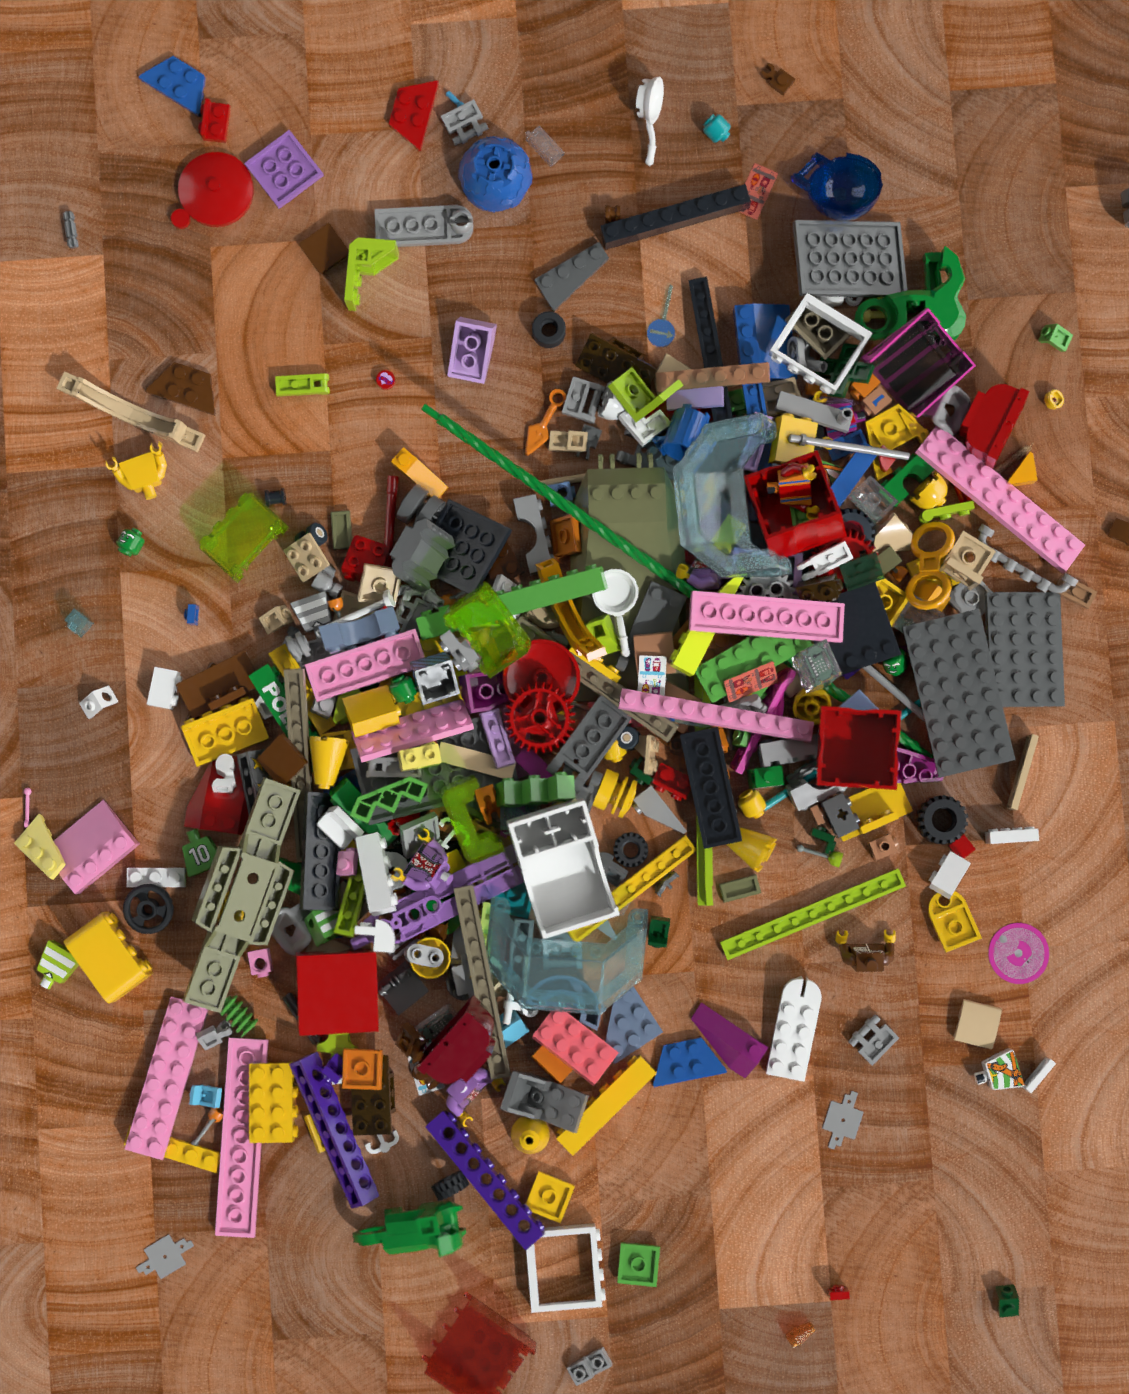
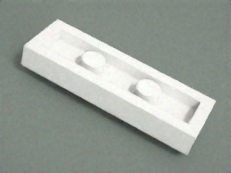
(158, 876)

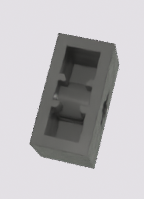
(839, 826)

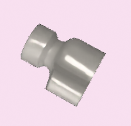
(324, 582)

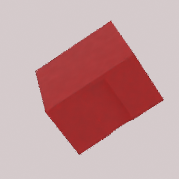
(776, 518)
(858, 748)
(337, 992)

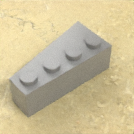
(786, 751)

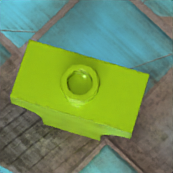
(335, 1044)

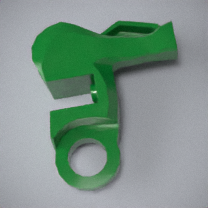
(937, 296)
(428, 1227)

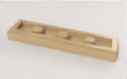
(473, 761)
(1022, 772)

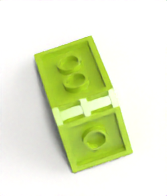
(366, 257)

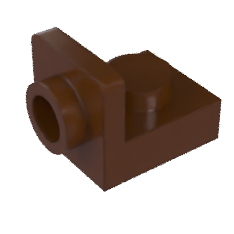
(438, 931)

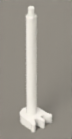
(387, 601)

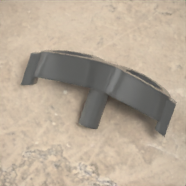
(661, 885)

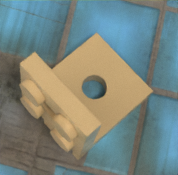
(963, 571)

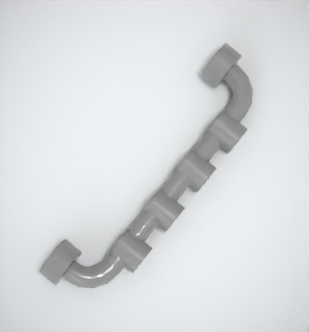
(1026, 574)

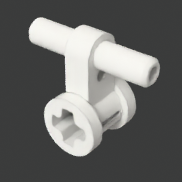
(510, 1004)

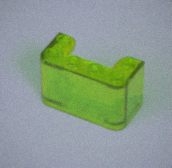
(242, 535)
(489, 629)
(473, 846)

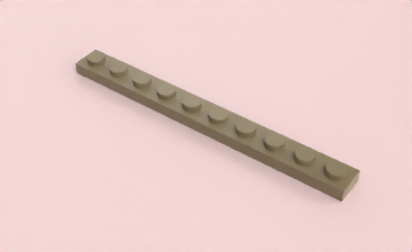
(606, 687)
(299, 736)
(481, 974)

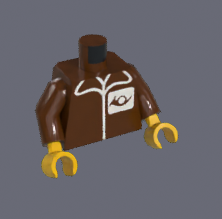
(867, 956)

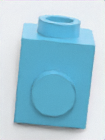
(205, 1095)

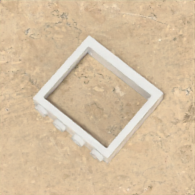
(833, 317)
(598, 1273)

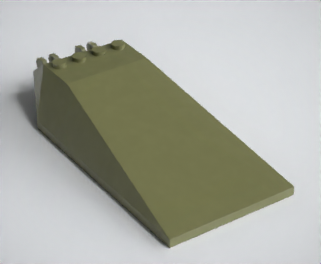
(643, 511)

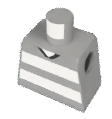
(313, 612)

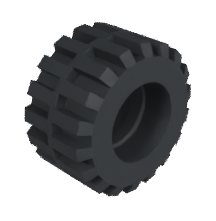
(958, 819)

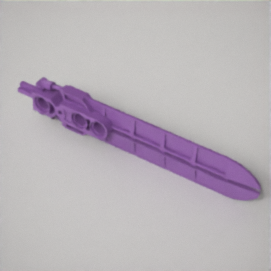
(448, 909)

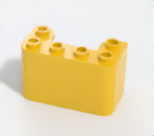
(107, 957)

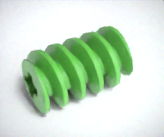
(238, 1015)

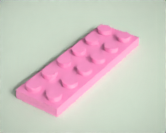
(364, 665)
(415, 730)

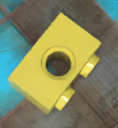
(419, 757)

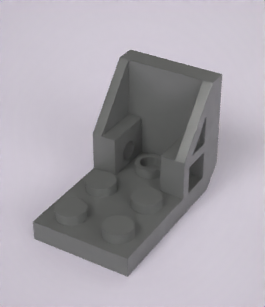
(544, 1100)

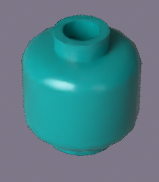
(716, 128)

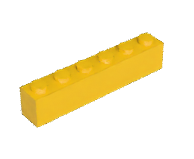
(608, 1102)

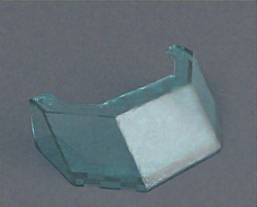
(714, 498)
(563, 972)

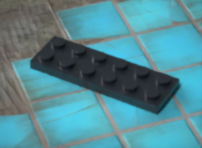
(711, 787)
(319, 858)

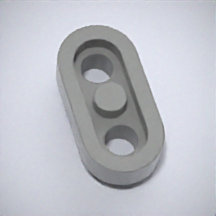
(796, 351)
(425, 955)

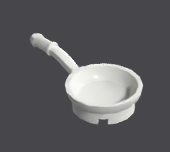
(649, 102)
(618, 600)

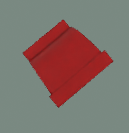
(992, 421)

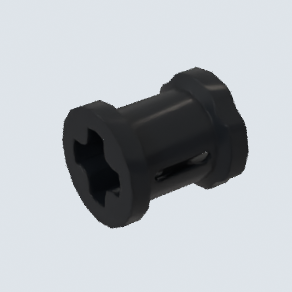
(275, 497)

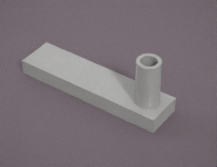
(818, 412)

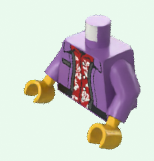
(700, 576)
(427, 867)
(463, 1093)

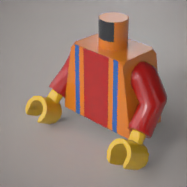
(795, 488)

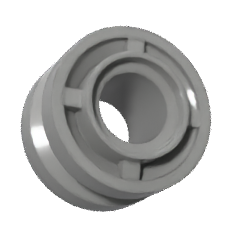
(298, 646)

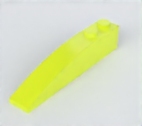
(695, 643)

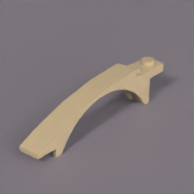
(161, 426)

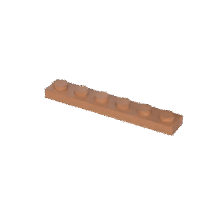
(715, 376)

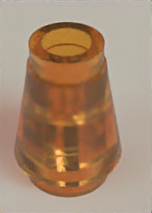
(799, 1334)

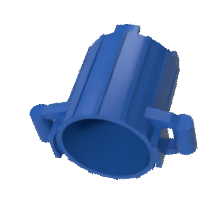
(682, 431)

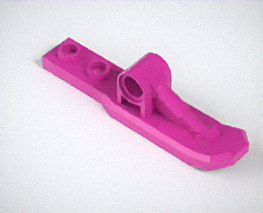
(775, 703)

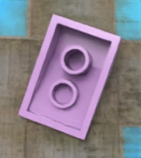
(471, 349)

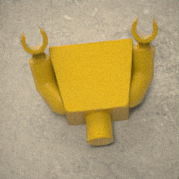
(141, 472)

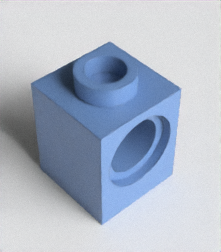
(564, 486)

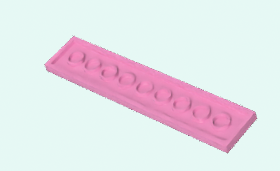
(1000, 499)
(239, 1158)

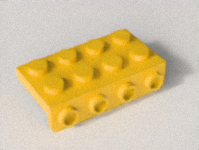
(224, 731)
(272, 1103)

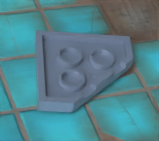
(630, 1025)

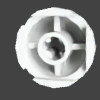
(611, 406)

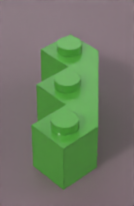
(535, 790)
(388, 798)

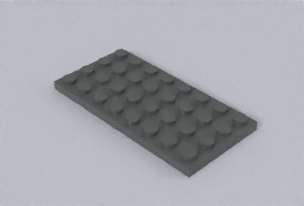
(958, 693)
(434, 776)

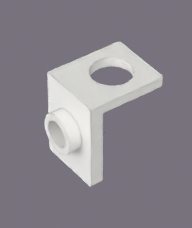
(94, 701)

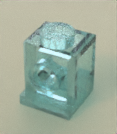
(78, 622)

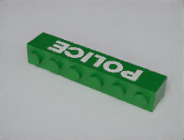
(273, 694)

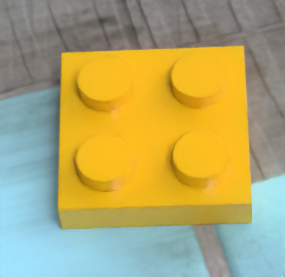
(549, 1196)

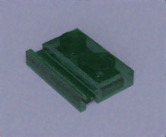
(861, 571)

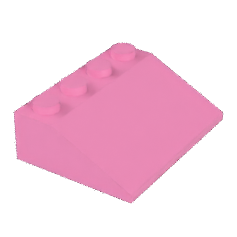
(93, 847)

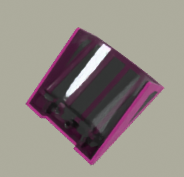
(919, 363)

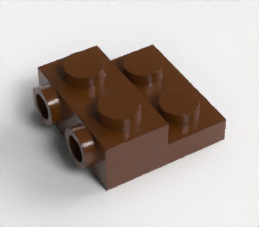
(505, 564)

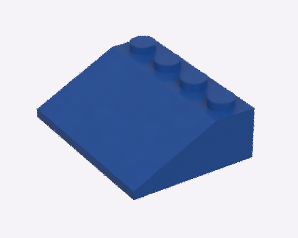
(756, 333)

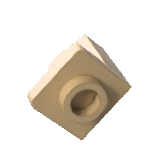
(276, 618)

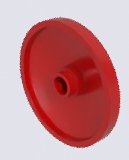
(216, 189)
(545, 663)

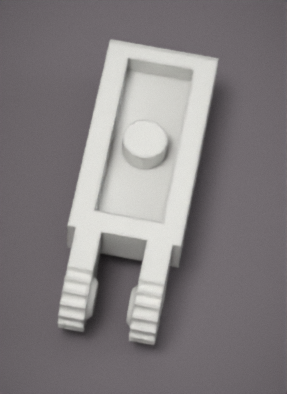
(826, 560)

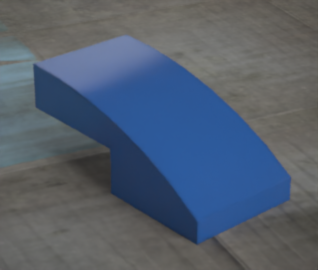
(854, 438)

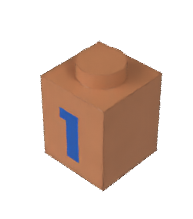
(875, 402)

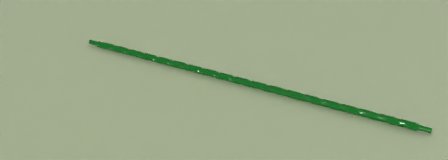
(608, 534)

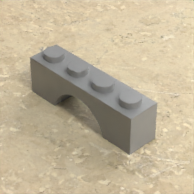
(528, 511)
(805, 794)

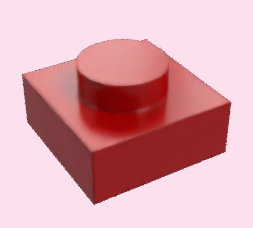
(838, 1292)

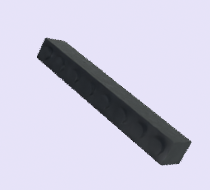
(675, 216)

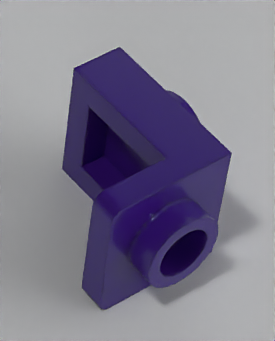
(333, 1069)

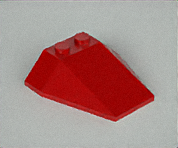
(218, 810)

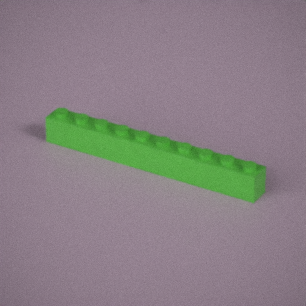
(527, 598)

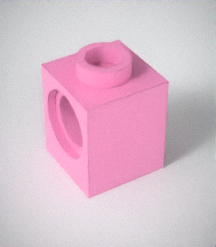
(264, 954)

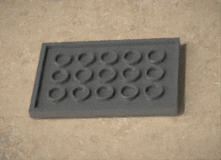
(849, 258)
(1026, 647)

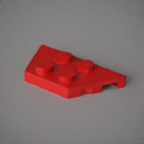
(413, 111)

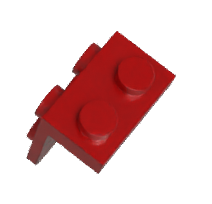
(363, 551)

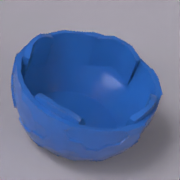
(499, 187)

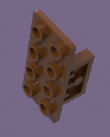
(217, 684)

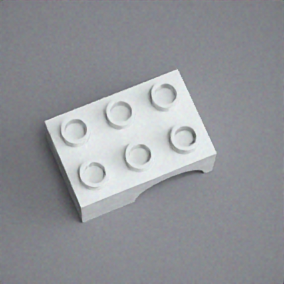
(562, 867)

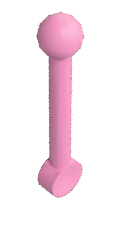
(27, 791)

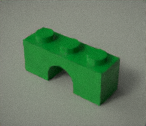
(916, 469)

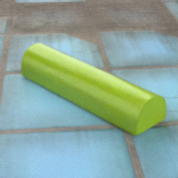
(351, 905)

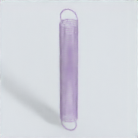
(837, 400)

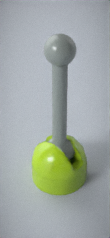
(834, 858)

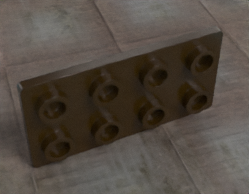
(611, 359)
(374, 1107)

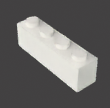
(376, 874)

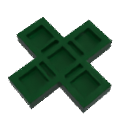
(859, 372)

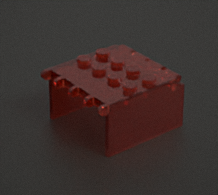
(478, 1351)

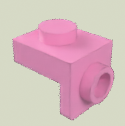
(347, 862)

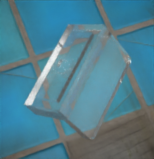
(544, 146)

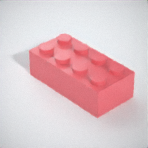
(575, 1045)

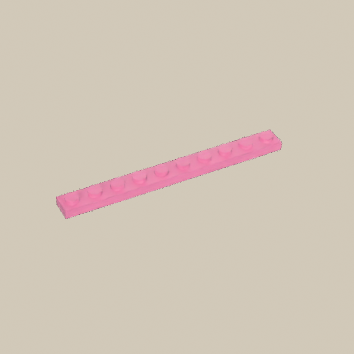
(716, 715)

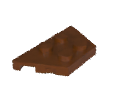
(185, 387)

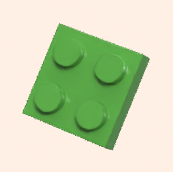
(638, 1264)

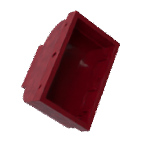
(462, 1048)

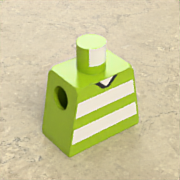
(56, 964)

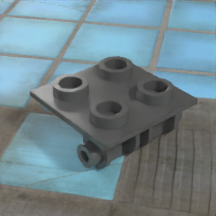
(401, 988)

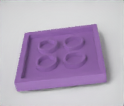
(284, 169)

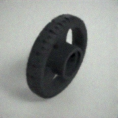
(141, 893)

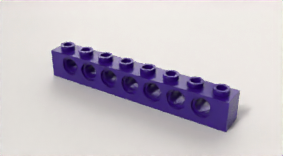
(334, 1131)
(512, 1222)

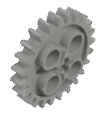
(766, 584)

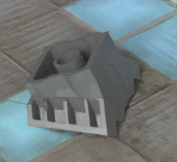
(420, 553)

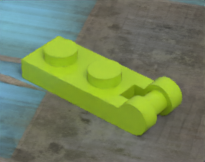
(302, 385)
(945, 512)

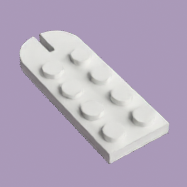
(794, 1030)

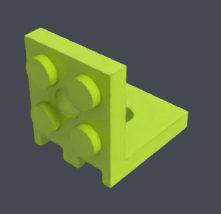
(642, 400)

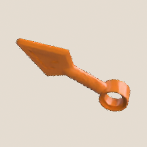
(538, 433)

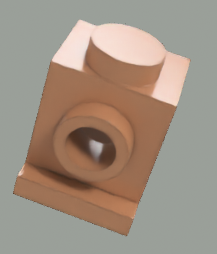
(876, 850)

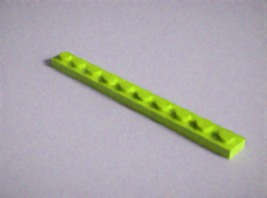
(812, 914)

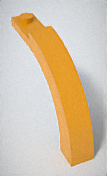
(569, 619)

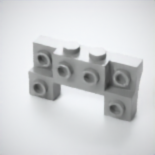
(463, 654)

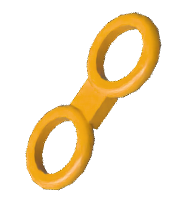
(930, 565)

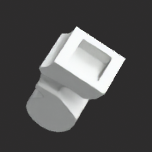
(225, 767)

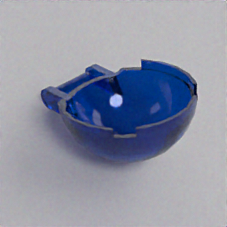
(841, 186)

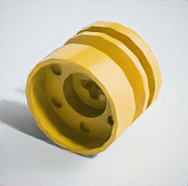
(615, 793)
(430, 972)

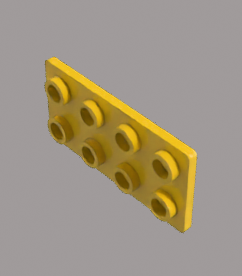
(877, 808)

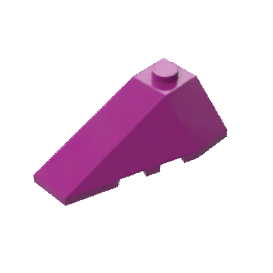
(482, 692)
(915, 767)
(733, 1045)

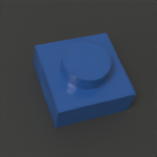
(192, 614)

